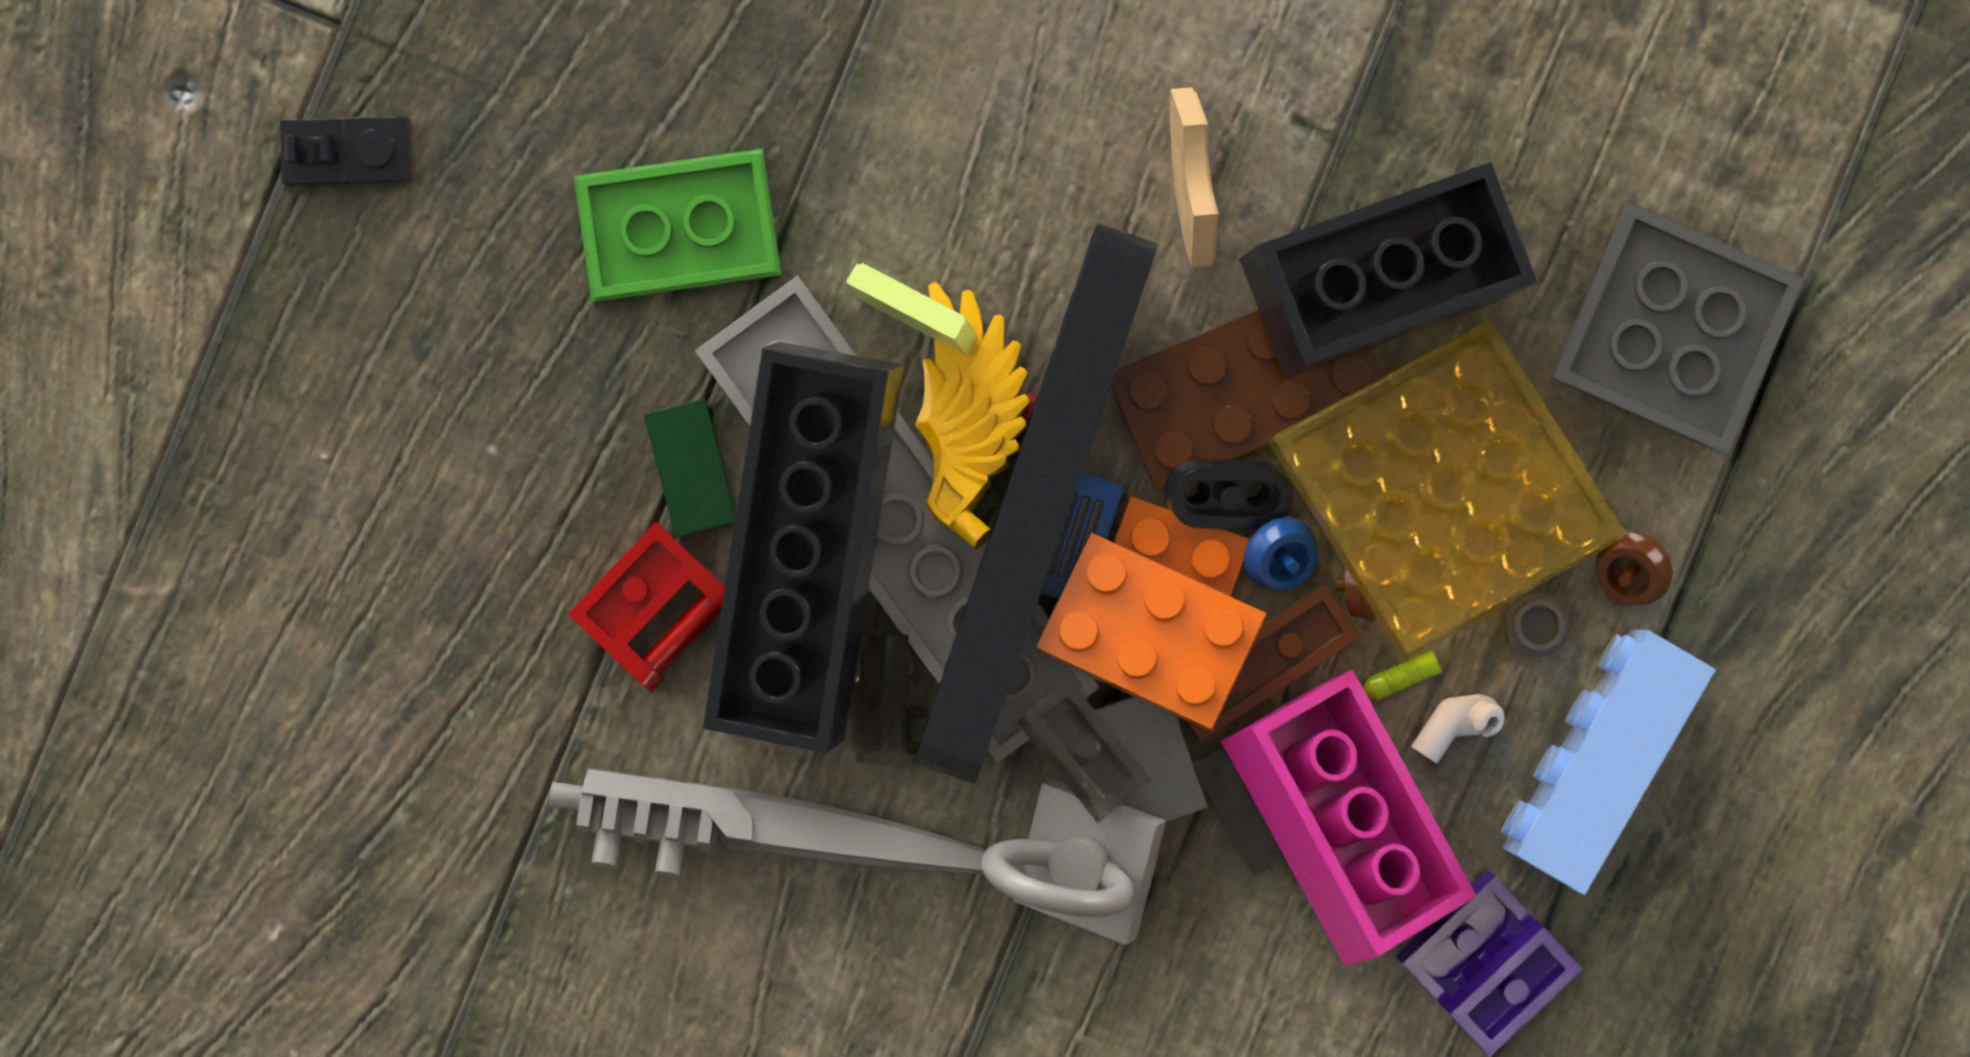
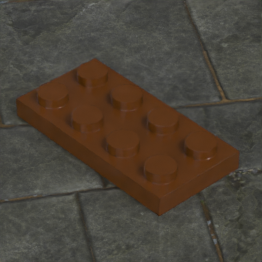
(1225, 395)

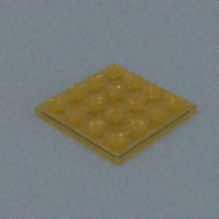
(1447, 489)

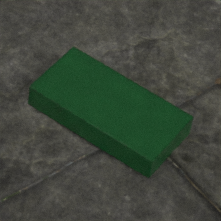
(690, 467)

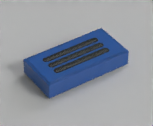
(1090, 511)

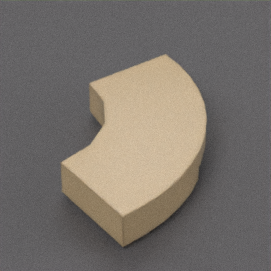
(1193, 177)

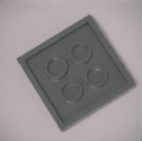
(1677, 328)

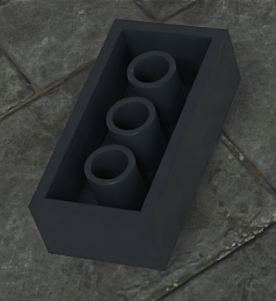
(1387, 269)

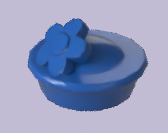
(1281, 554)

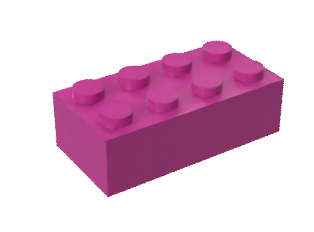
(1349, 819)

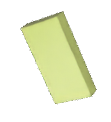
(912, 308)

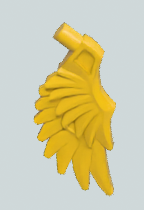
(970, 418)

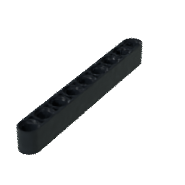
(1035, 503)

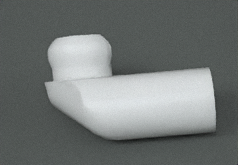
(1456, 718)

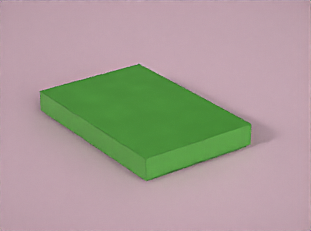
(677, 226)

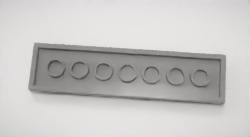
(918, 565)

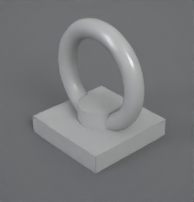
(1080, 867)

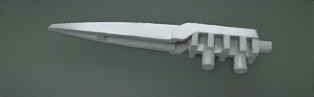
(746, 821)

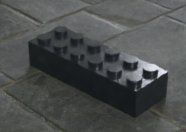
(803, 546)

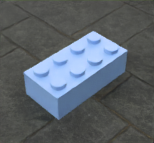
(1607, 757)

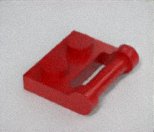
(636, 592)

